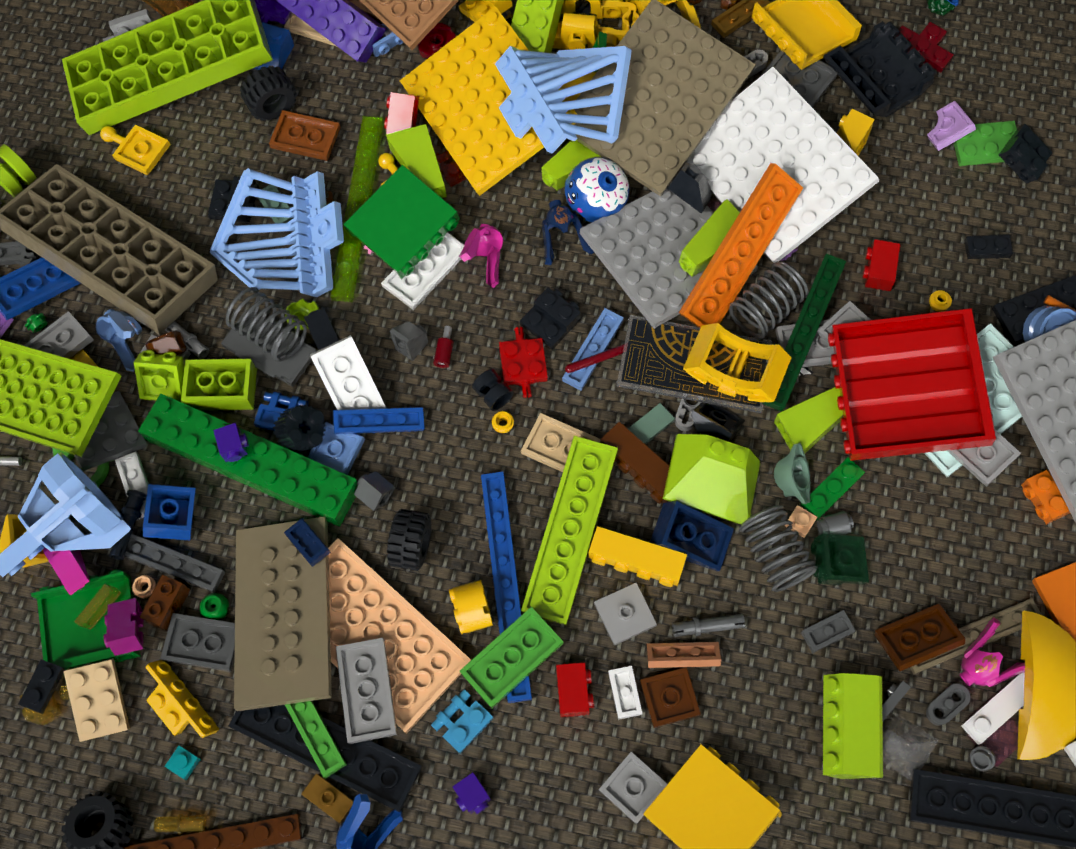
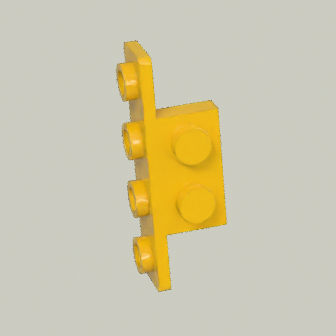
(176, 704)

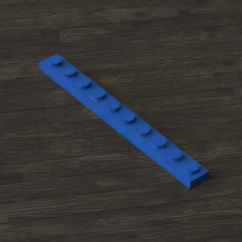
(503, 564)

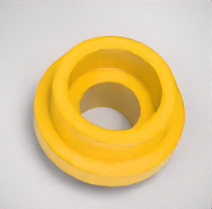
(936, 304)
(502, 416)

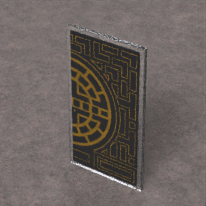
(656, 359)

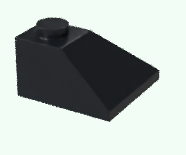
(692, 187)
(716, 421)

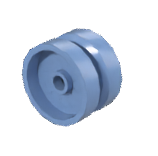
(1045, 320)

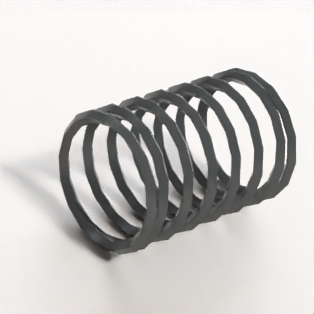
(756, 313)
(250, 314)
(769, 516)

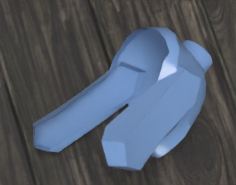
(114, 329)

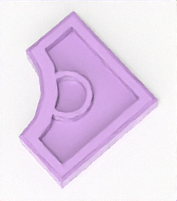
(951, 126)

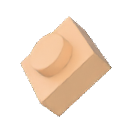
(802, 521)

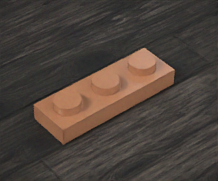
(683, 654)

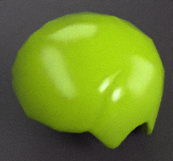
(301, 309)

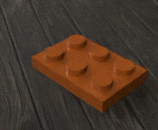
(304, 135)

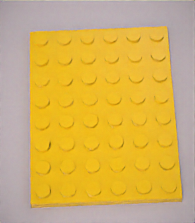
(462, 100)

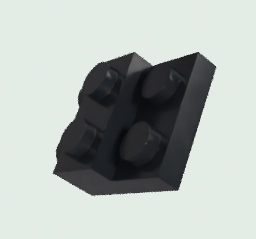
(1026, 154)
(222, 196)
(551, 317)

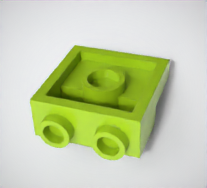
(159, 375)

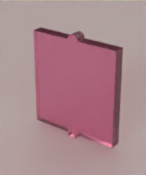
(1002, 741)

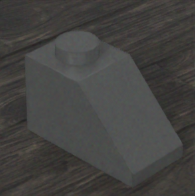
(409, 339)

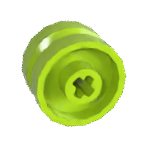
(11, 168)

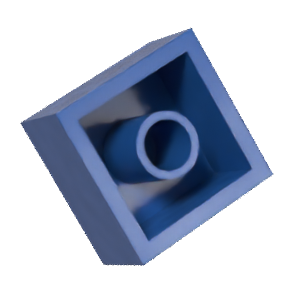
(168, 512)

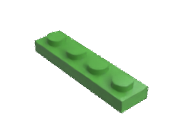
(316, 737)

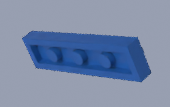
(378, 420)

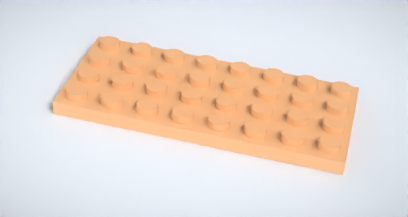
(418, 654)

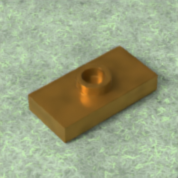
(328, 798)

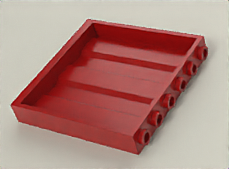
(911, 385)

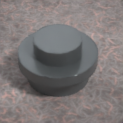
(982, 758)

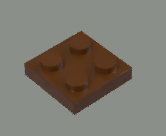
(670, 697)

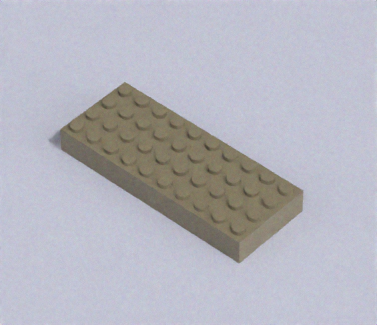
(107, 248)

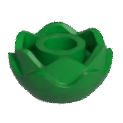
(219, 611)

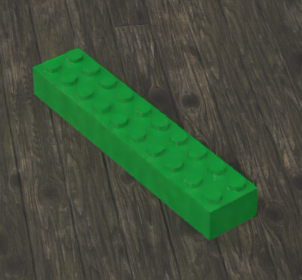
(265, 468)

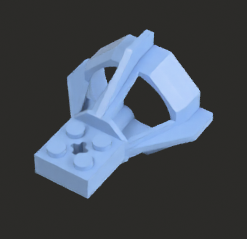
(50, 523)

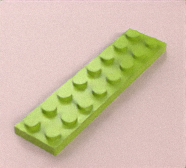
(570, 530)

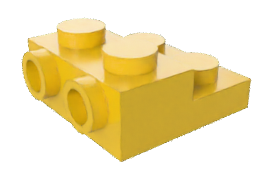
(477, 8)

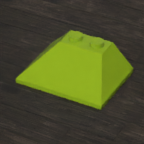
(712, 476)

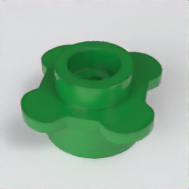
(36, 322)

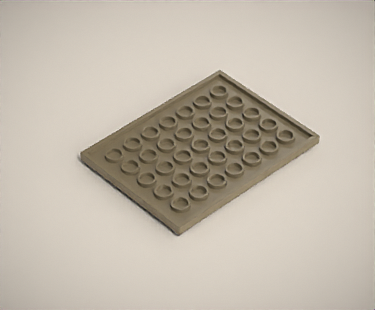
(672, 95)

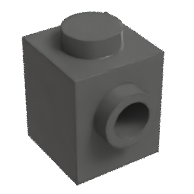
(374, 490)

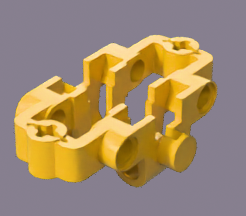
(587, 25)

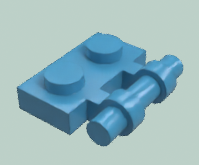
(467, 726)

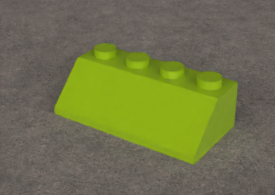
(852, 726)

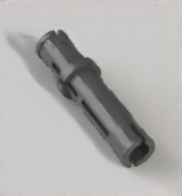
(706, 625)

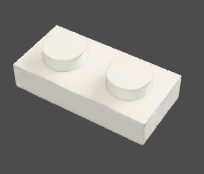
(625, 692)

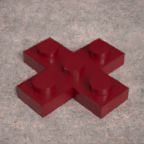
(927, 45)

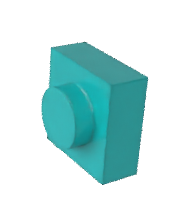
(182, 762)

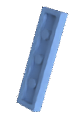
(595, 343)

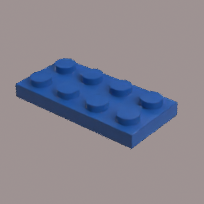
(31, 287)

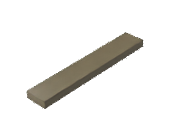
(1010, 622)

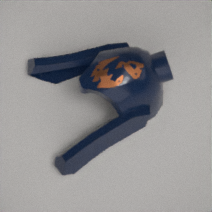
(560, 217)

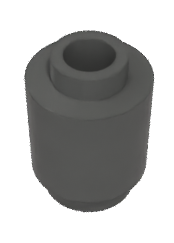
(836, 523)

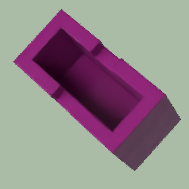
(123, 627)

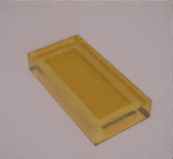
(97, 606)

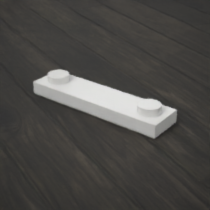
(996, 710)

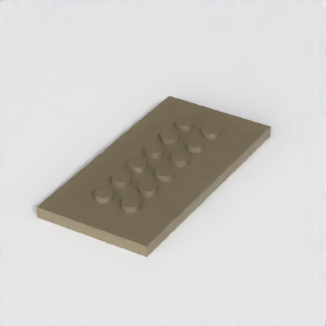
(280, 619)

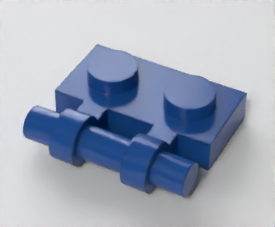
(269, 413)

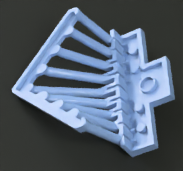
(538, 101)
(315, 229)

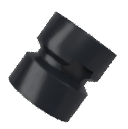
(494, 392)

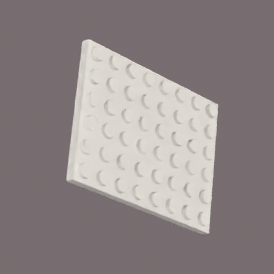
(778, 126)

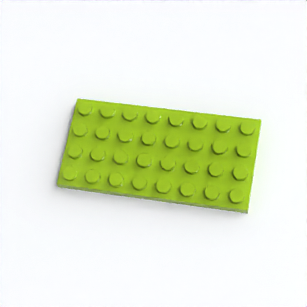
(52, 397)

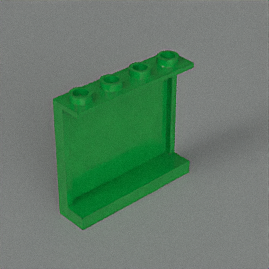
(402, 221)
(64, 640)

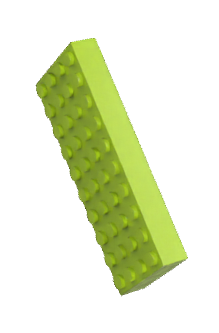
(164, 61)

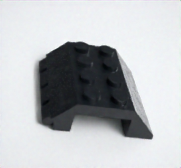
(883, 70)

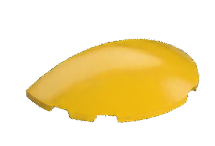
(1049, 707)

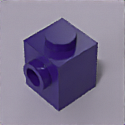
(231, 442)
(471, 795)

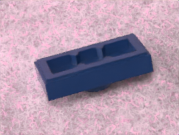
(307, 542)

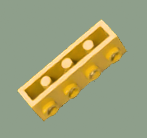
(637, 556)

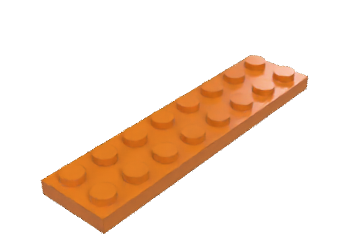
(742, 247)

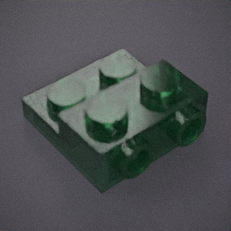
(840, 559)

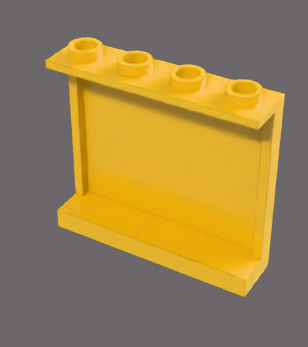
(807, 27)
(712, 806)

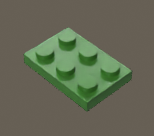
(984, 143)

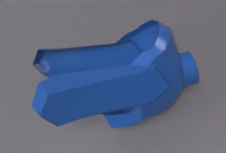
(350, 835)

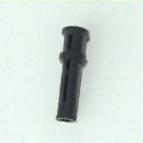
(130, 514)

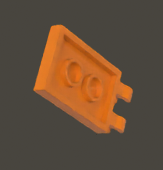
(1059, 596)

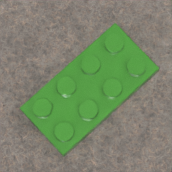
(511, 657)

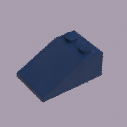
(692, 534)

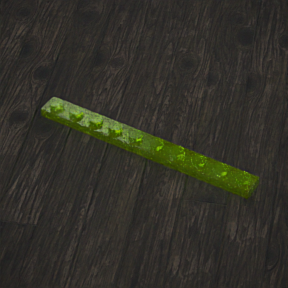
(360, 191)

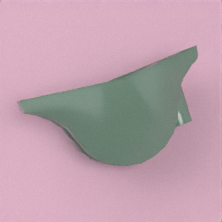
(793, 475)

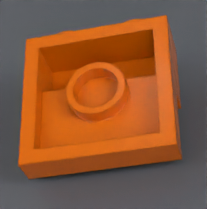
(1045, 497)

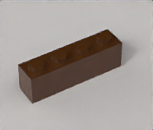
(638, 461)

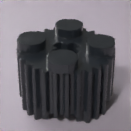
(300, 428)

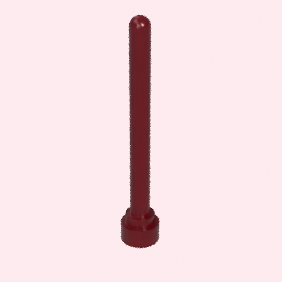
(594, 359)

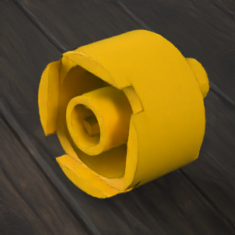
(471, 607)

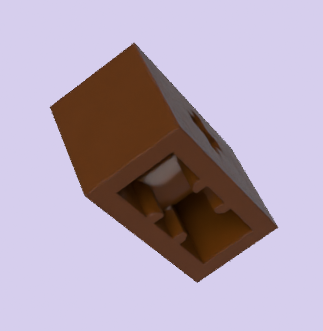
(165, 599)

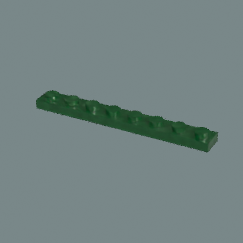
(808, 324)

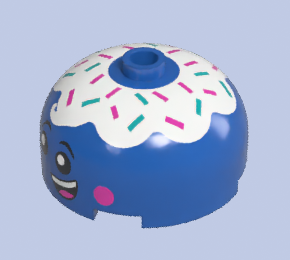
(597, 188)

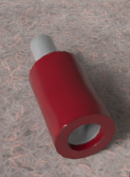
(444, 349)

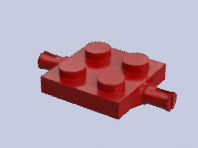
(523, 362)

